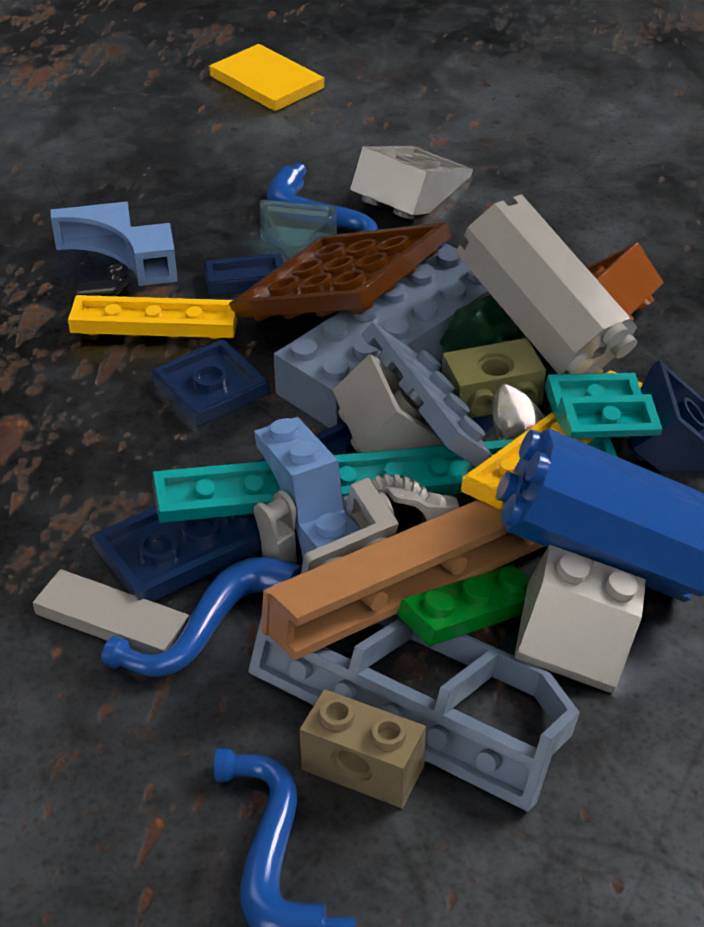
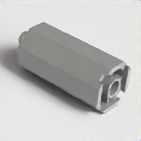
(546, 289)

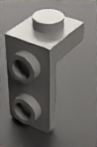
(373, 516)

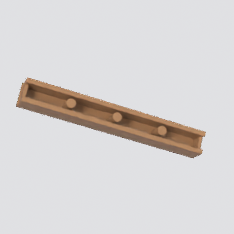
(371, 582)

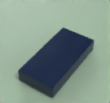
(238, 273)

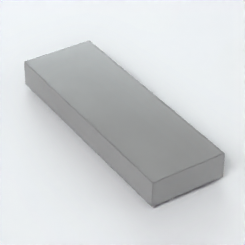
(109, 613)

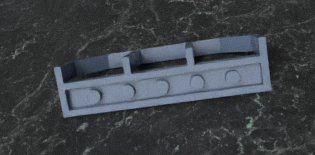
(452, 738)

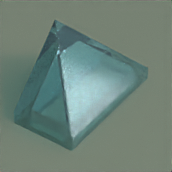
(295, 225)

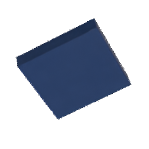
(210, 382)

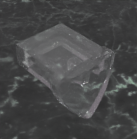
(511, 414)

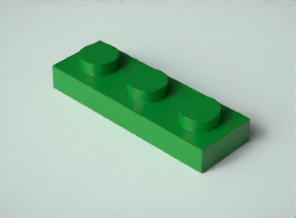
(465, 605)

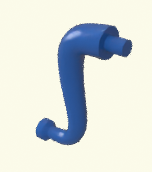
(290, 181)
(219, 598)
(260, 879)

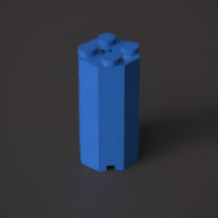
(606, 512)

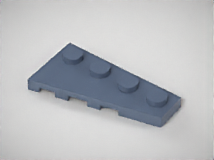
(432, 393)

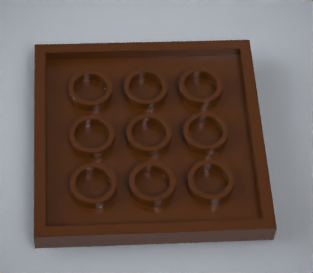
(341, 272)

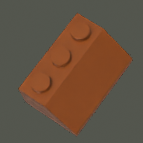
(628, 278)

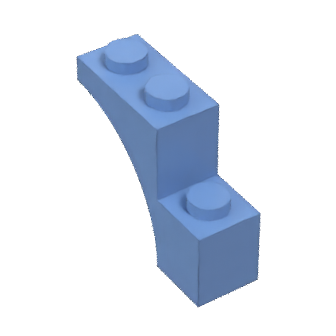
(107, 230)
(310, 478)

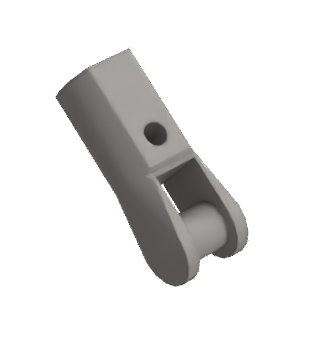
(277, 527)

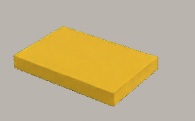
(267, 77)

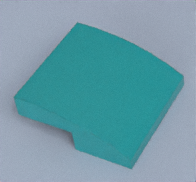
(601, 405)

